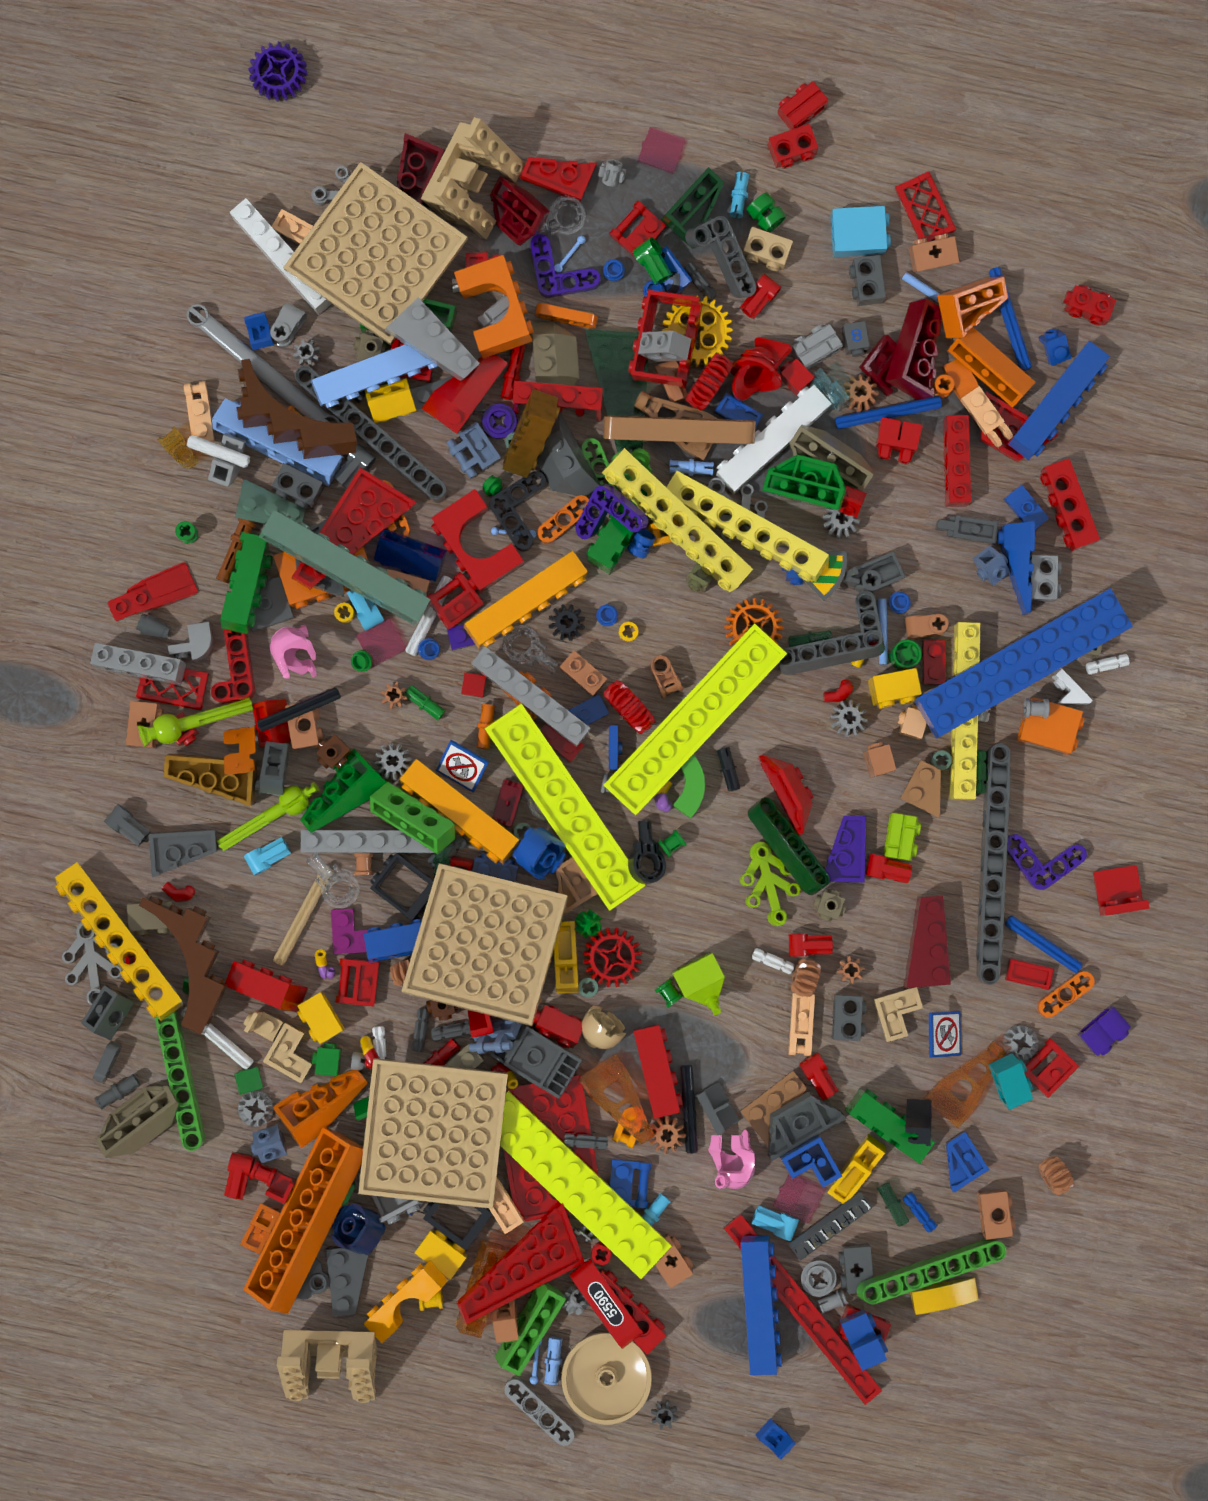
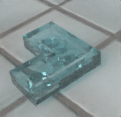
(832, 391)

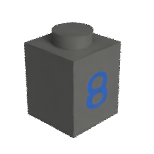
(855, 338)

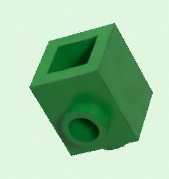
(327, 1059)

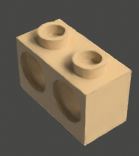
(769, 243)

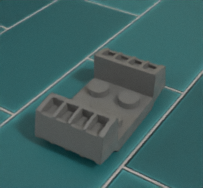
(540, 1061)

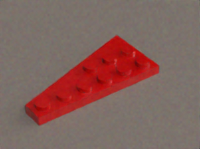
(358, 518)

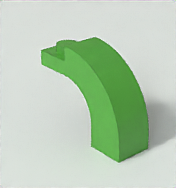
(694, 788)

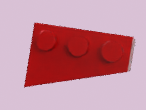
(265, 986)

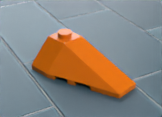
(317, 1108)

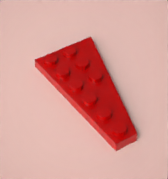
(533, 1261)

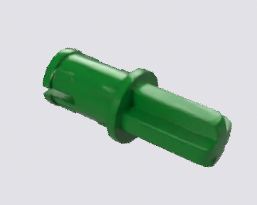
(424, 702)

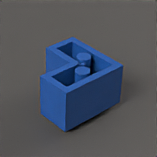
(812, 1155)
(866, 1346)

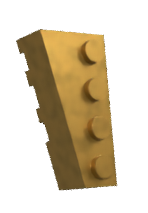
(531, 433)
(209, 776)

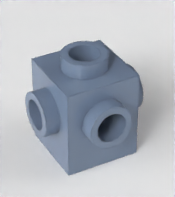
(991, 565)
(269, 1144)

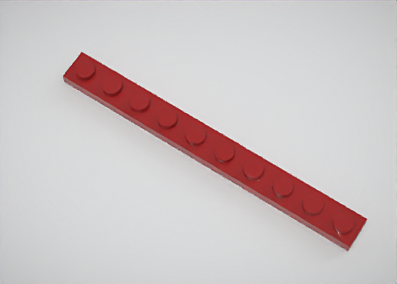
(812, 1321)

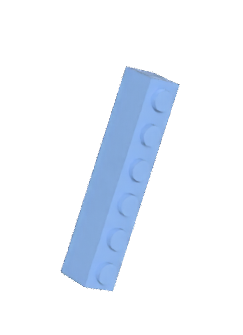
(368, 375)
(320, 468)

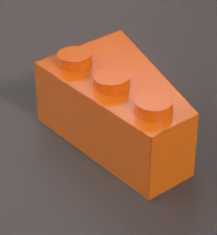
(970, 303)

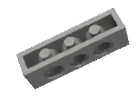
(138, 664)

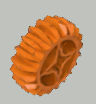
(742, 611)

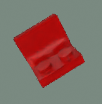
(1119, 891)

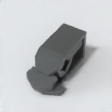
(882, 571)

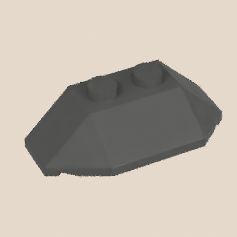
(565, 463)

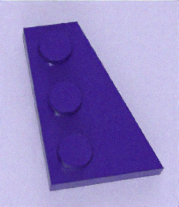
(849, 851)

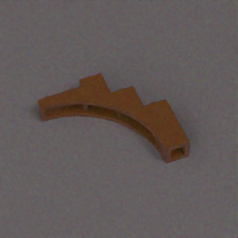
(312, 436)
(188, 928)

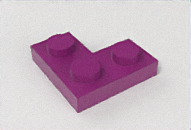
(344, 936)

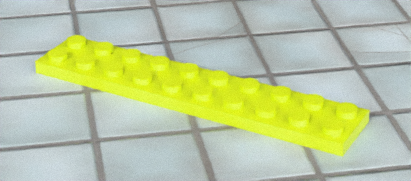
(695, 719)
(564, 805)
(580, 1189)

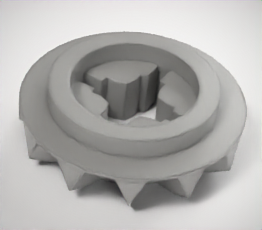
(1018, 1032)
(264, 1103)
(821, 1288)

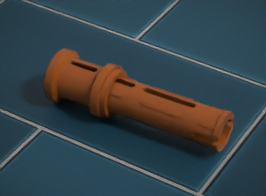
(243, 526)

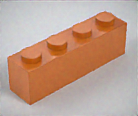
(991, 366)

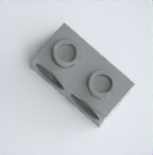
(664, 346)
(1049, 579)

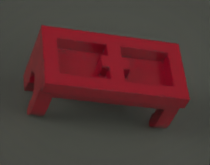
(508, 803)

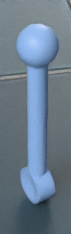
(559, 267)
(495, 530)
(534, 1379)

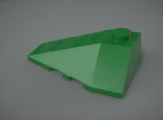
(347, 790)

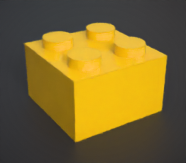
(894, 687)

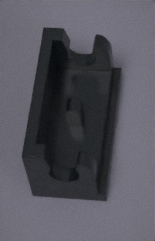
(919, 1120)

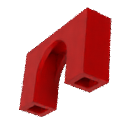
(484, 571)

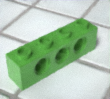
(412, 817)
(532, 1326)

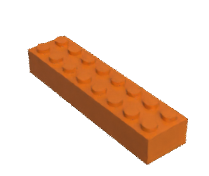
(304, 1221)

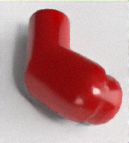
(841, 693)
(178, 895)

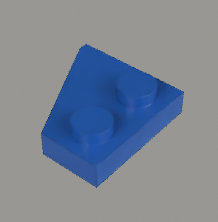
(963, 1161)

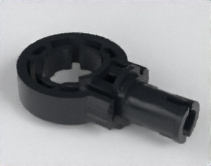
(649, 849)

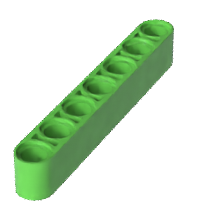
(186, 1083)
(921, 1268)

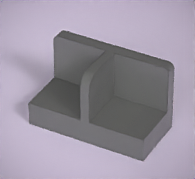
(717, 1107)

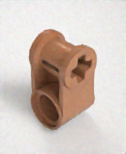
(922, 626)
(665, 678)

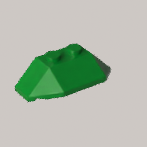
(807, 482)

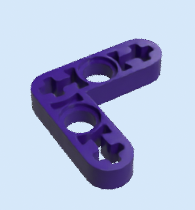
(558, 279)
(605, 506)
(1037, 867)

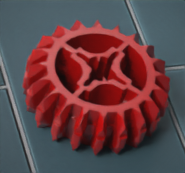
(709, 381)
(629, 707)
(629, 965)

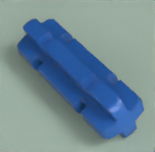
(919, 1212)

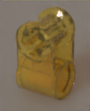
(176, 445)

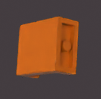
(1056, 731)

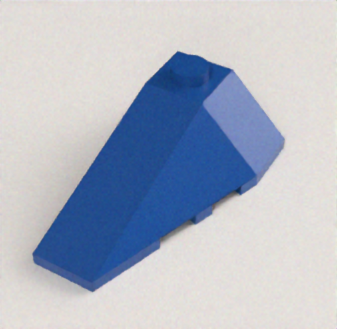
(1017, 545)

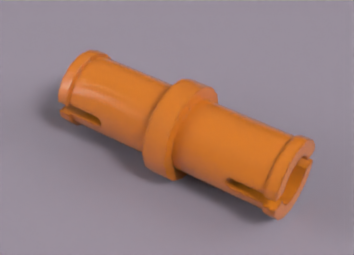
(486, 719)

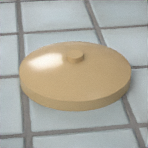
(605, 1380)

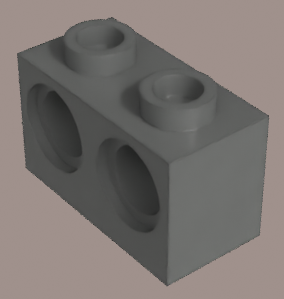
(872, 280)
(300, 482)
(274, 768)
(841, 1017)

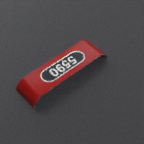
(606, 1304)

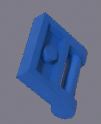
(622, 1179)

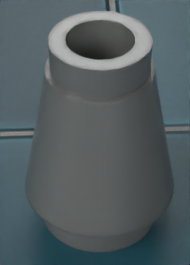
(152, 626)

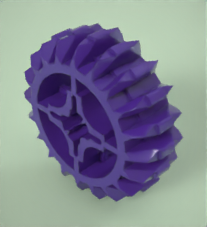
(291, 60)

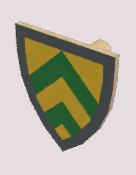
(831, 575)

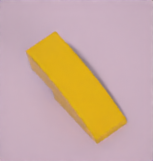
(566, 959)
(857, 1169)
(944, 1295)

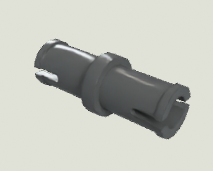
(117, 1091)

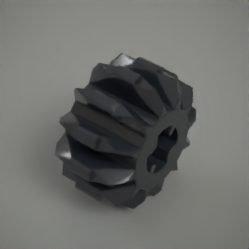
(571, 617)

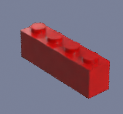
(656, 1070)

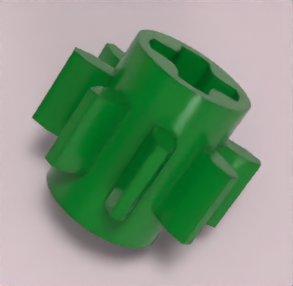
(587, 923)

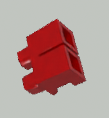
(888, 439)

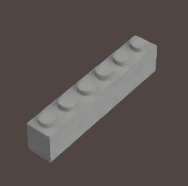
(530, 696)
(359, 842)

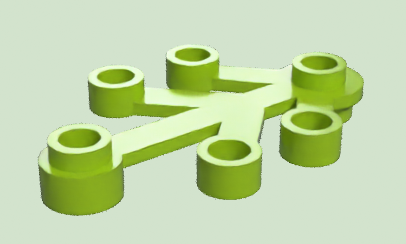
(767, 880)

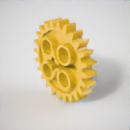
(717, 330)

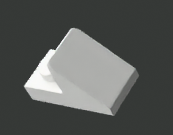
(1074, 694)

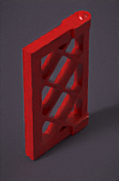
(934, 193)
(179, 702)

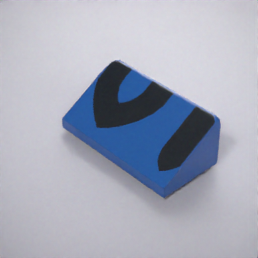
(679, 279)

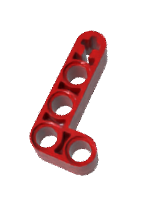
(237, 679)

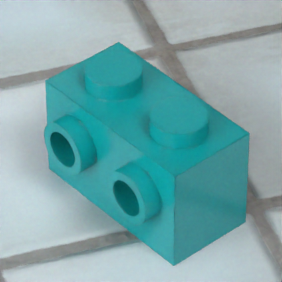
(1011, 1081)

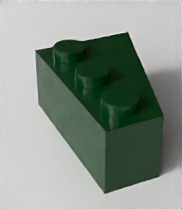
(694, 205)

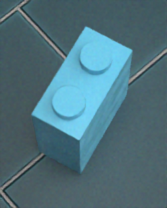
(859, 231)

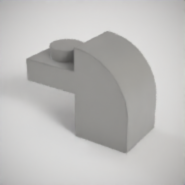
(223, 471)
(200, 643)

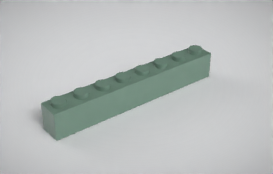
(344, 567)

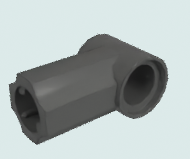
(360, 459)
(123, 822)

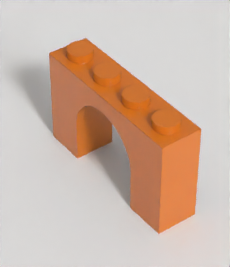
(513, 328)
(296, 593)

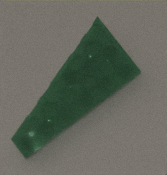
(611, 359)

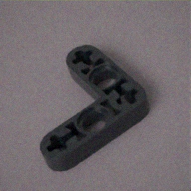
(511, 503)

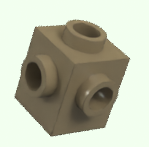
(361, 342)
(821, 905)

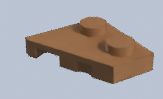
(924, 788)
(573, 884)

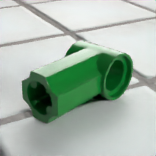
(649, 256)

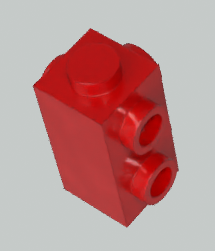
(1089, 304)
(558, 1026)

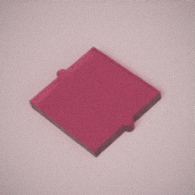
(661, 150)
(381, 642)
(798, 1198)

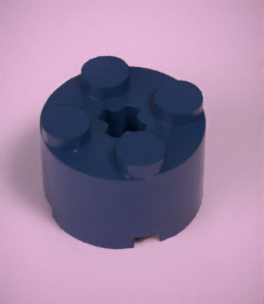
(357, 1229)

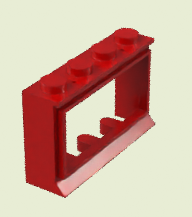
(646, 323)
(568, 396)

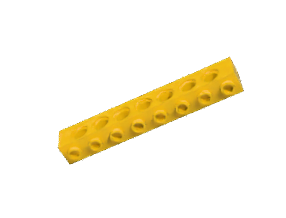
(76, 877)

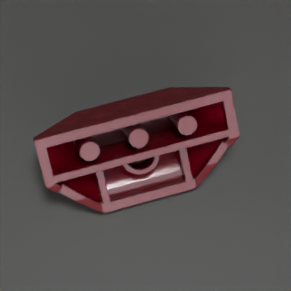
(517, 211)

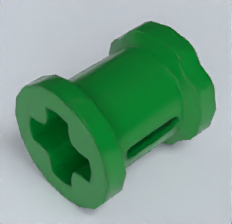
(189, 526)
(672, 843)
(668, 993)

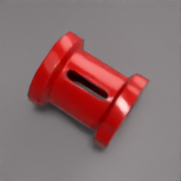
(262, 1173)
(599, 1260)

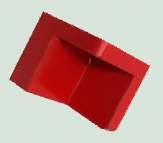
(280, 1187)

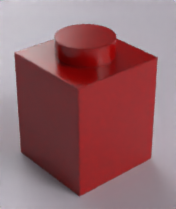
(796, 376)

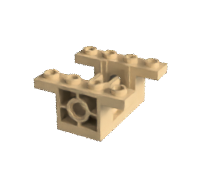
(457, 172)
(329, 1348)

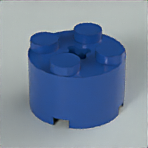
(539, 852)

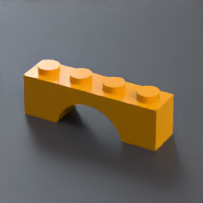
(422, 1285)

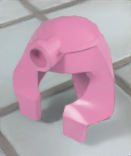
(284, 647)
(737, 1169)

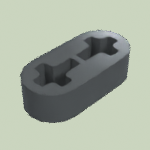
(107, 1062)

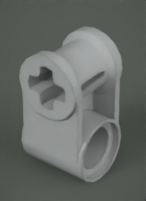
(288, 321)

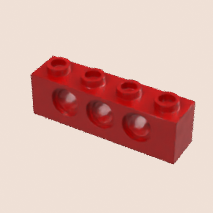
(957, 461)
(1065, 472)
(655, 1332)

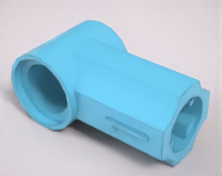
(366, 611)
(262, 858)
(780, 1224)

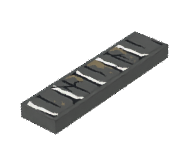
(830, 1226)

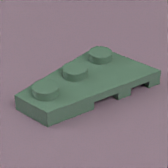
(258, 504)

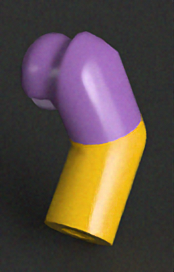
(661, 798)
(321, 962)

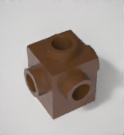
(341, 752)
(443, 1014)

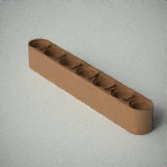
(679, 429)

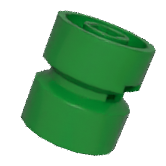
(761, 207)
(905, 655)

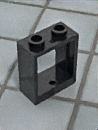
(378, 879)
(471, 1234)

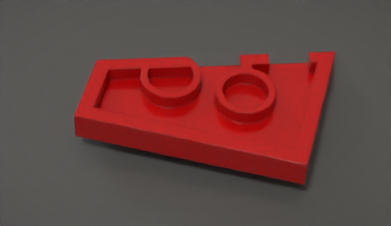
(559, 177)

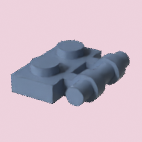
(478, 445)
(503, 1031)

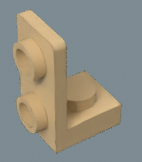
(263, 1024)

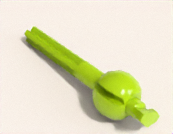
(168, 728)
(293, 802)

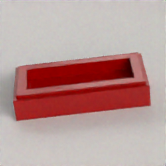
(1029, 974)

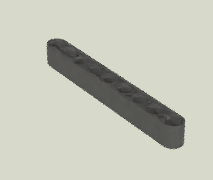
(377, 443)

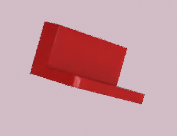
(277, 734)
(480, 1024)

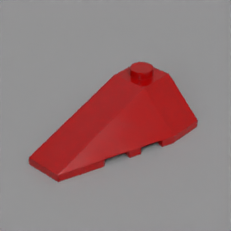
(458, 399)

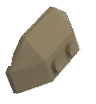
(554, 354)
(825, 447)
(138, 1121)

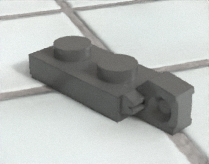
(969, 529)

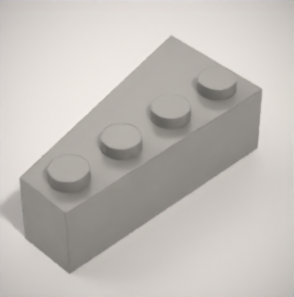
(431, 339)

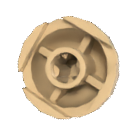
(602, 1029)

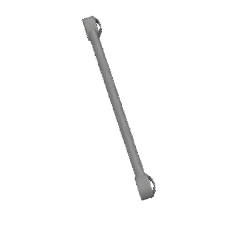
(261, 368)

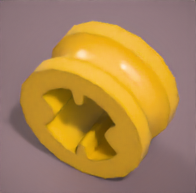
(350, 610)
(622, 629)

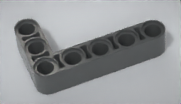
(840, 644)

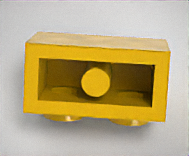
(390, 401)
(320, 1018)
(441, 1252)

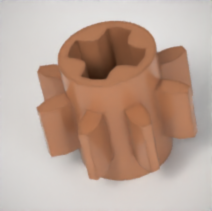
(397, 701)
(854, 974)

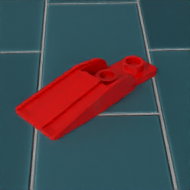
(154, 592)

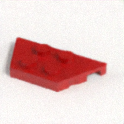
(1014, 420)

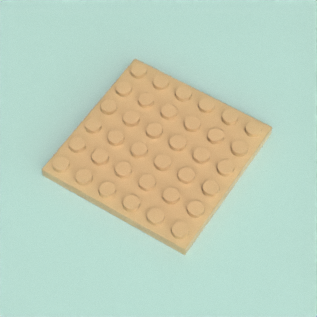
(374, 251)
(485, 944)
(433, 1133)

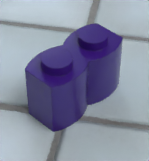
(1104, 1030)

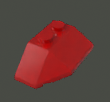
(789, 790)

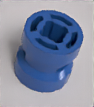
(642, 541)

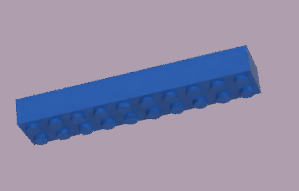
(1023, 663)

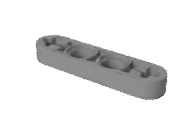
(539, 1411)

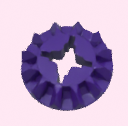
(499, 411)

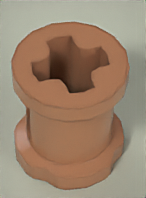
(363, 863)

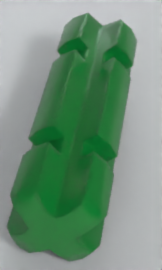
(981, 771)

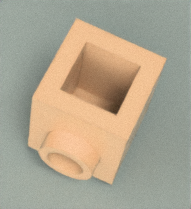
(912, 723)

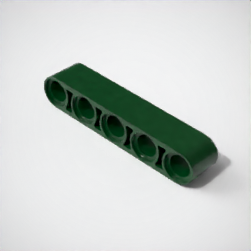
(788, 846)

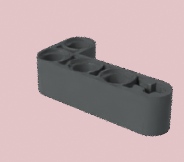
(724, 259)

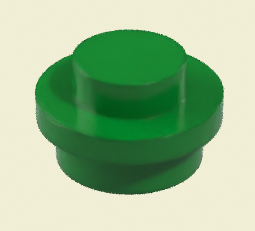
(492, 485)
(361, 661)

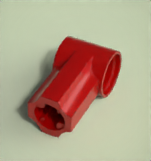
(765, 292)
(882, 868)
(810, 944)
(816, 1071)
(239, 1171)

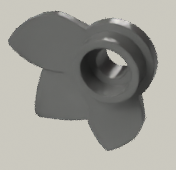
(309, 1286)

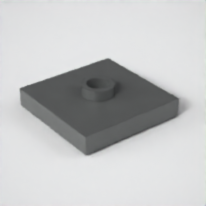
(273, 606)

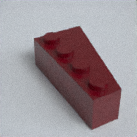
(417, 166)
(916, 350)
(928, 945)

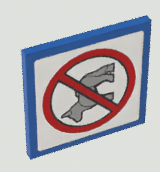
(462, 766)
(944, 1034)

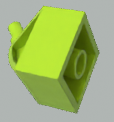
(701, 981)

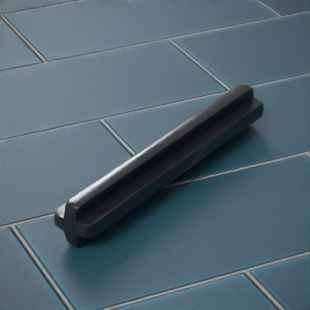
(298, 709)
(689, 1109)

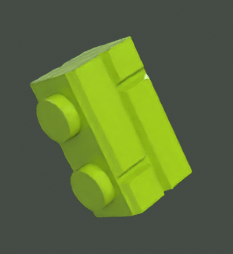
(901, 837)

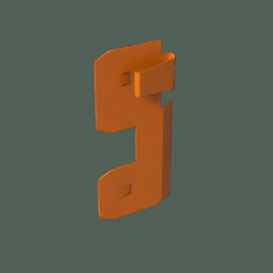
(240, 762)

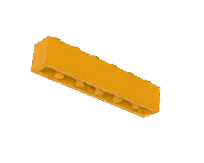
(525, 600)
(465, 815)

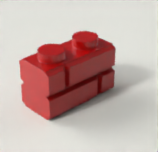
(802, 106)

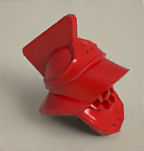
(758, 368)

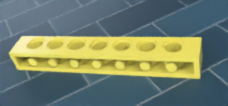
(688, 522)
(817, 559)
(964, 737)

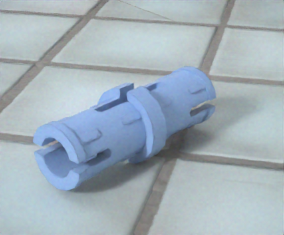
(691, 467)
(553, 1360)

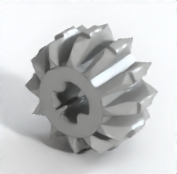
(847, 525)
(854, 713)
(385, 759)

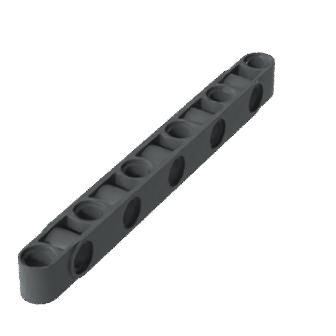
(993, 864)

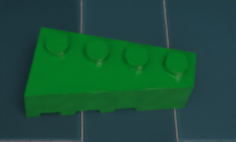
(611, 543)
(246, 584)
(885, 1123)

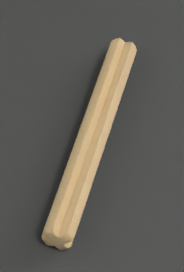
(298, 924)

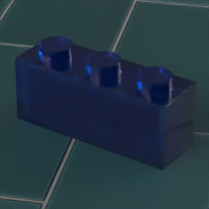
(410, 555)

